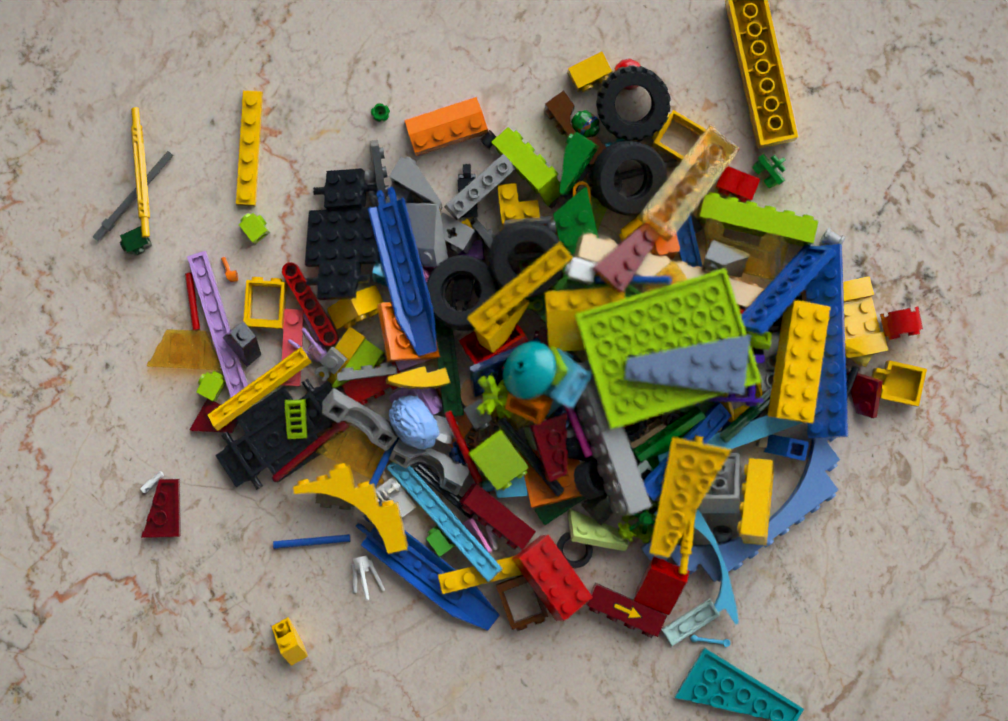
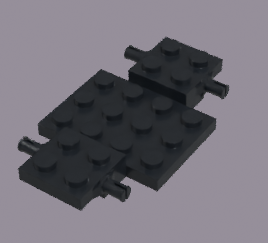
(341, 235)
(267, 438)

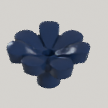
(456, 454)

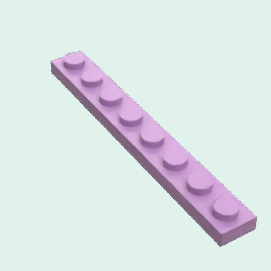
(217, 321)

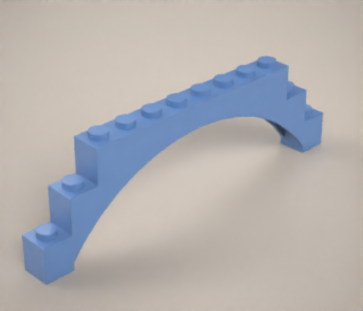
(810, 492)

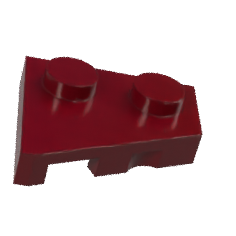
(866, 395)
(203, 424)

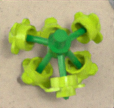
(644, 529)

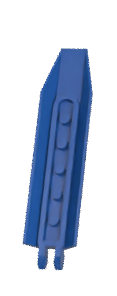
(404, 271)
(421, 569)

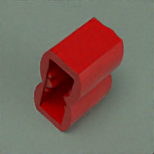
(737, 184)

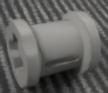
(832, 238)

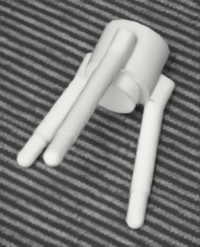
(361, 565)

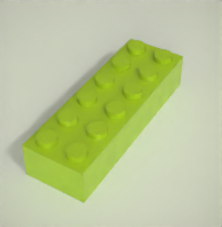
(758, 220)

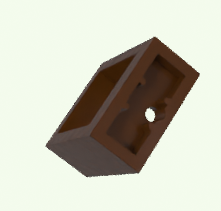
(522, 623)

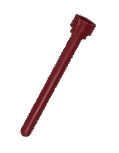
(337, 427)

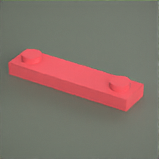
(292, 330)

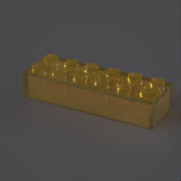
(689, 183)

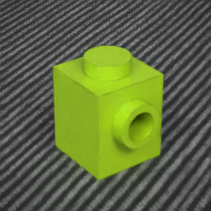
(254, 227)
(211, 385)

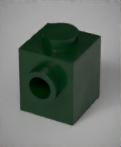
(134, 242)

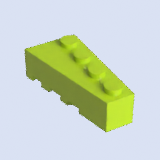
(529, 165)

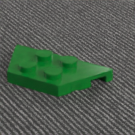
(575, 220)

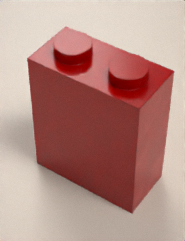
(661, 585)

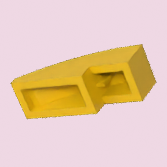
(347, 346)
(419, 379)

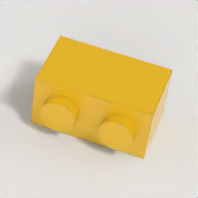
(589, 72)

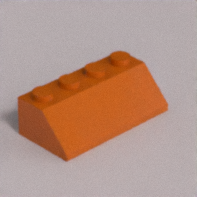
(446, 126)

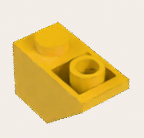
(289, 641)

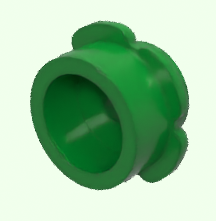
(375, 112)

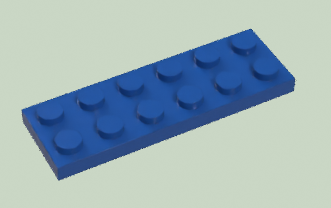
(785, 288)

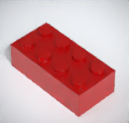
(552, 578)

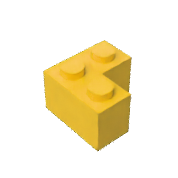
(511, 207)
(347, 311)

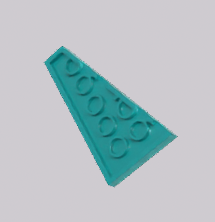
(726, 687)

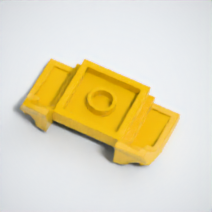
(860, 320)

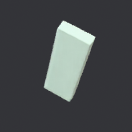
(690, 622)

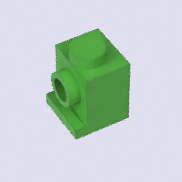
(439, 541)

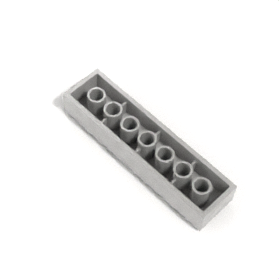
(612, 453)

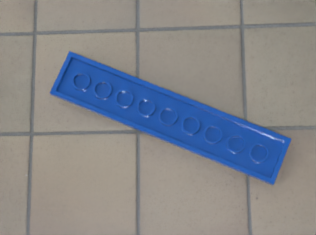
(831, 401)

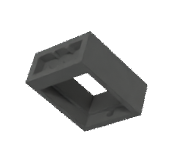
(530, 255)

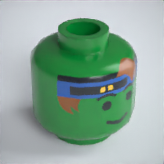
(585, 123)

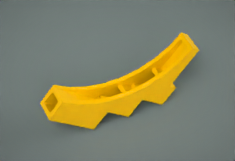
(341, 484)

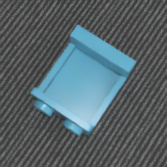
(572, 384)

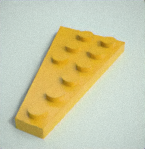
(686, 482)

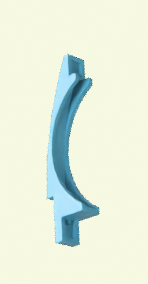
(725, 597)

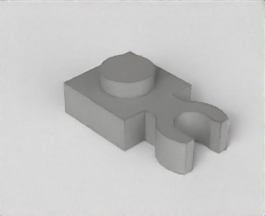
(331, 363)

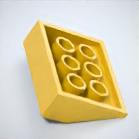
(561, 311)

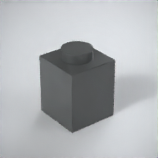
(477, 420)

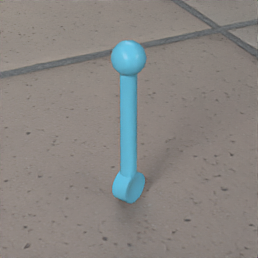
(725, 642)

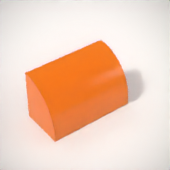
(530, 409)

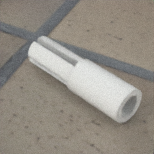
(150, 483)

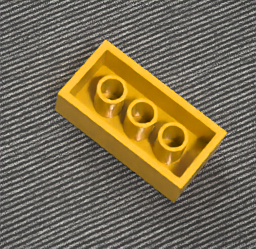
(757, 501)

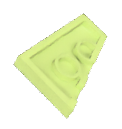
(589, 531)

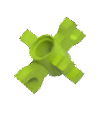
(493, 397)

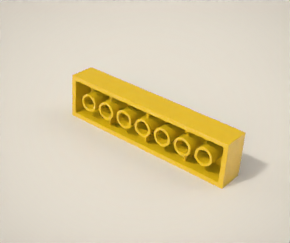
(761, 72)

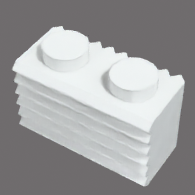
(580, 271)

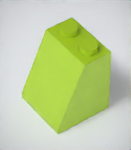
(499, 460)

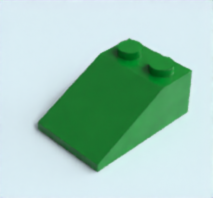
(576, 158)

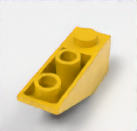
(501, 329)

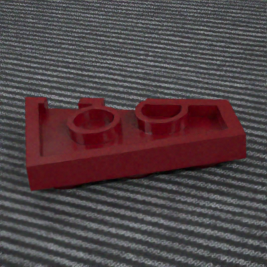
(551, 445)
(164, 514)

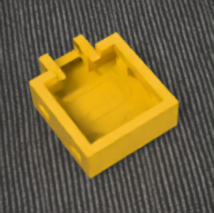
(901, 382)

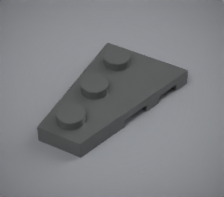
(380, 172)

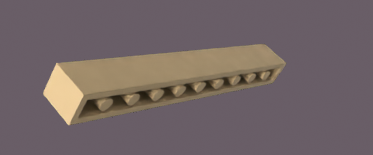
(593, 250)

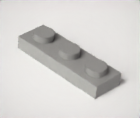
(367, 371)

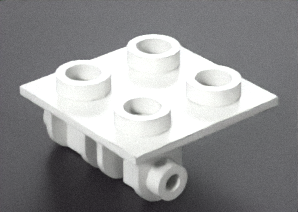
(394, 491)

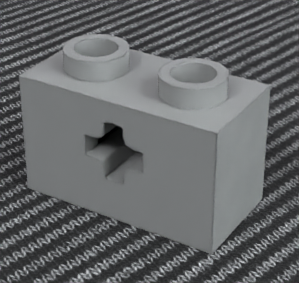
(465, 235)

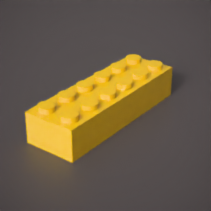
(799, 362)

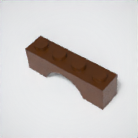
(560, 110)

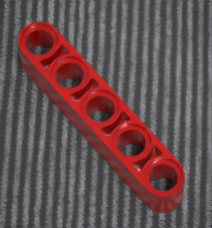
(307, 295)

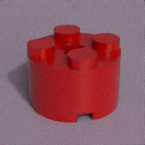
(901, 322)

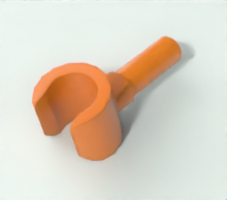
(230, 275)

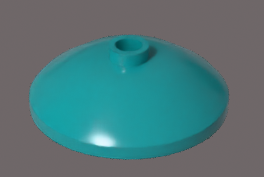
(536, 373)

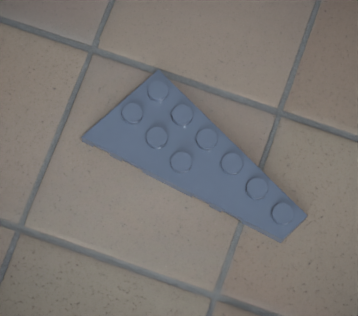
(705, 366)

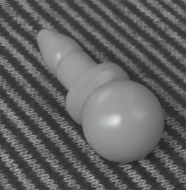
(369, 179)

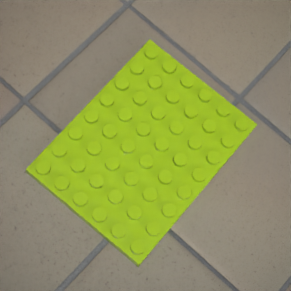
(656, 322)

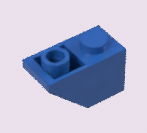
(786, 447)

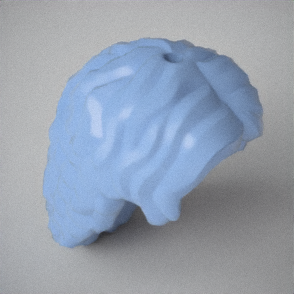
(413, 422)

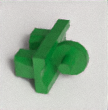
(764, 163)

